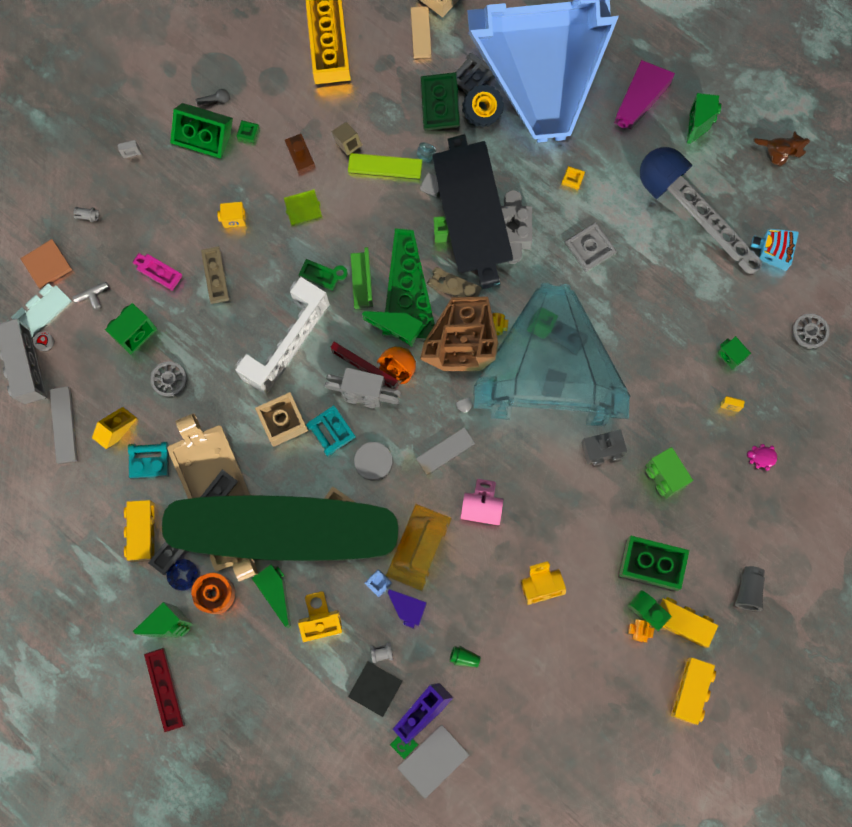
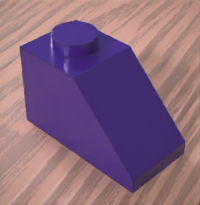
(408, 608)

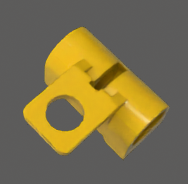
(542, 583)
(320, 621)

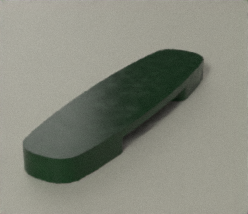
(280, 528)

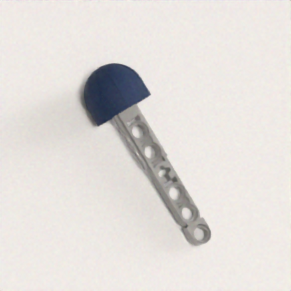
(663, 171)

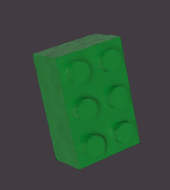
(654, 563)

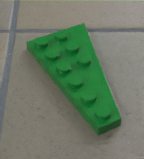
(407, 284)

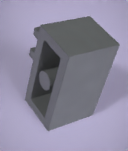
(604, 447)

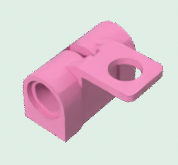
(482, 505)

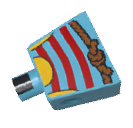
(776, 247)

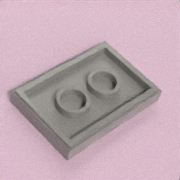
(433, 761)

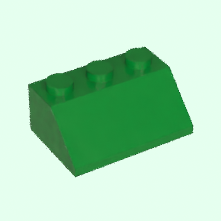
(200, 130)
(164, 622)

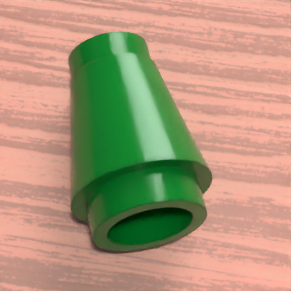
(464, 657)

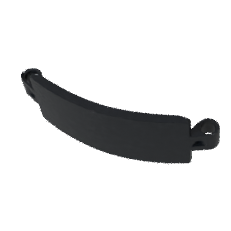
(472, 209)

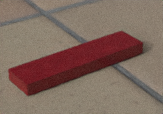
(362, 364)
(164, 690)

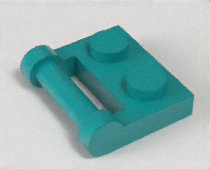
(335, 425)
(150, 466)

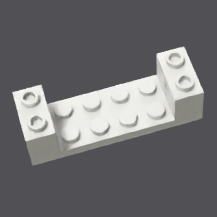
(313, 305)

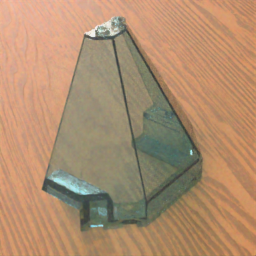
(553, 363)

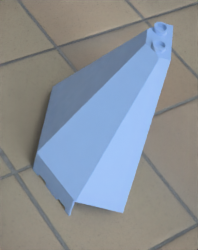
(544, 58)

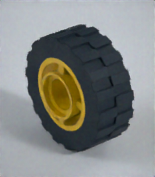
(490, 97)

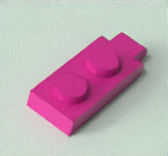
(157, 271)

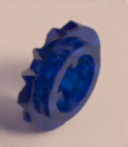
(173, 574)

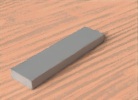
(63, 425)

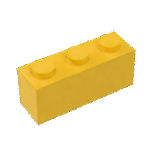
(139, 531)
(688, 624)
(694, 691)

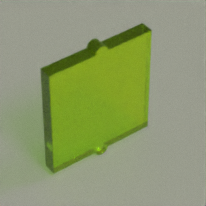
(303, 207)

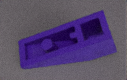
(422, 712)

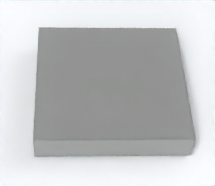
(590, 247)

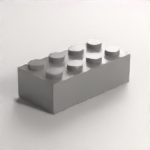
(20, 362)

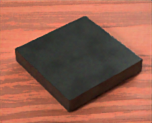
(375, 689)

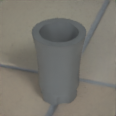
(751, 589)

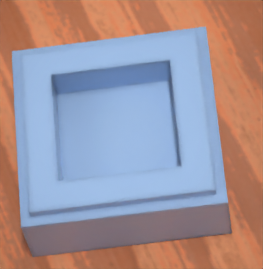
(378, 583)

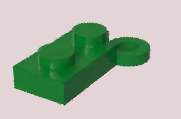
(321, 274)

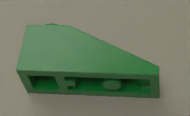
(399, 325)
(273, 589)

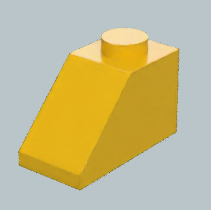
(113, 427)

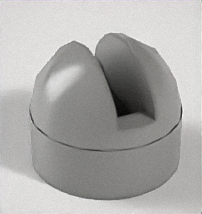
(464, 405)

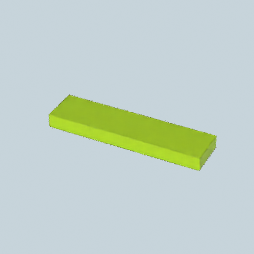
(385, 165)

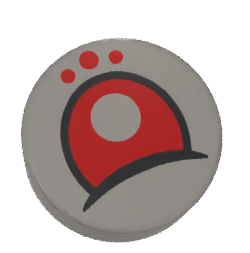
(43, 341)

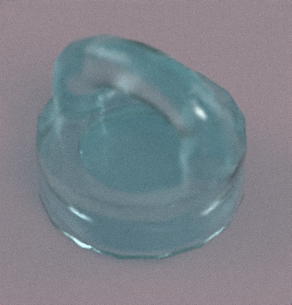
(426, 150)

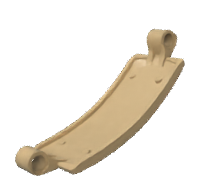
(198, 463)

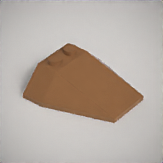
(462, 336)

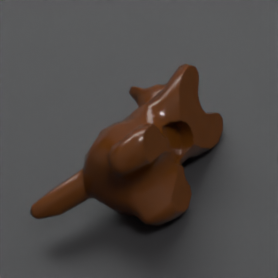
(782, 148)

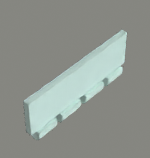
(42, 310)

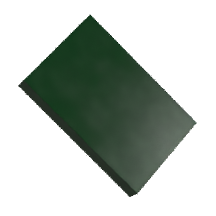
(440, 101)

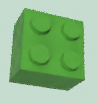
(668, 473)

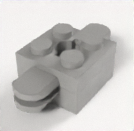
(518, 224)
(362, 388)

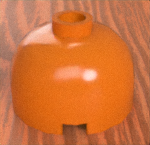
(398, 363)

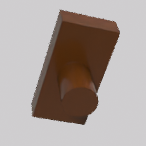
(299, 153)

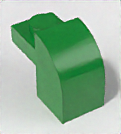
(648, 609)

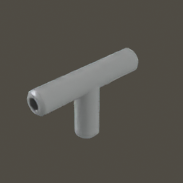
(91, 293)

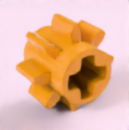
(500, 323)
(641, 631)

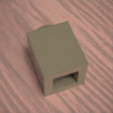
(346, 138)

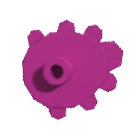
(762, 456)

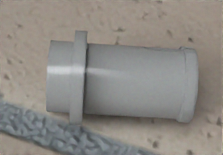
(88, 214)

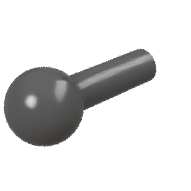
(220, 96)

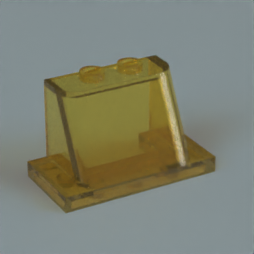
(418, 547)

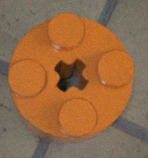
(203, 599)

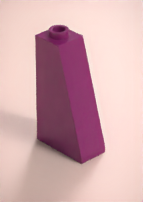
(642, 93)

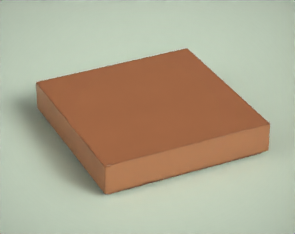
(46, 264)

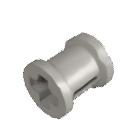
(381, 652)

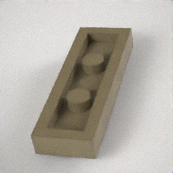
(215, 275)

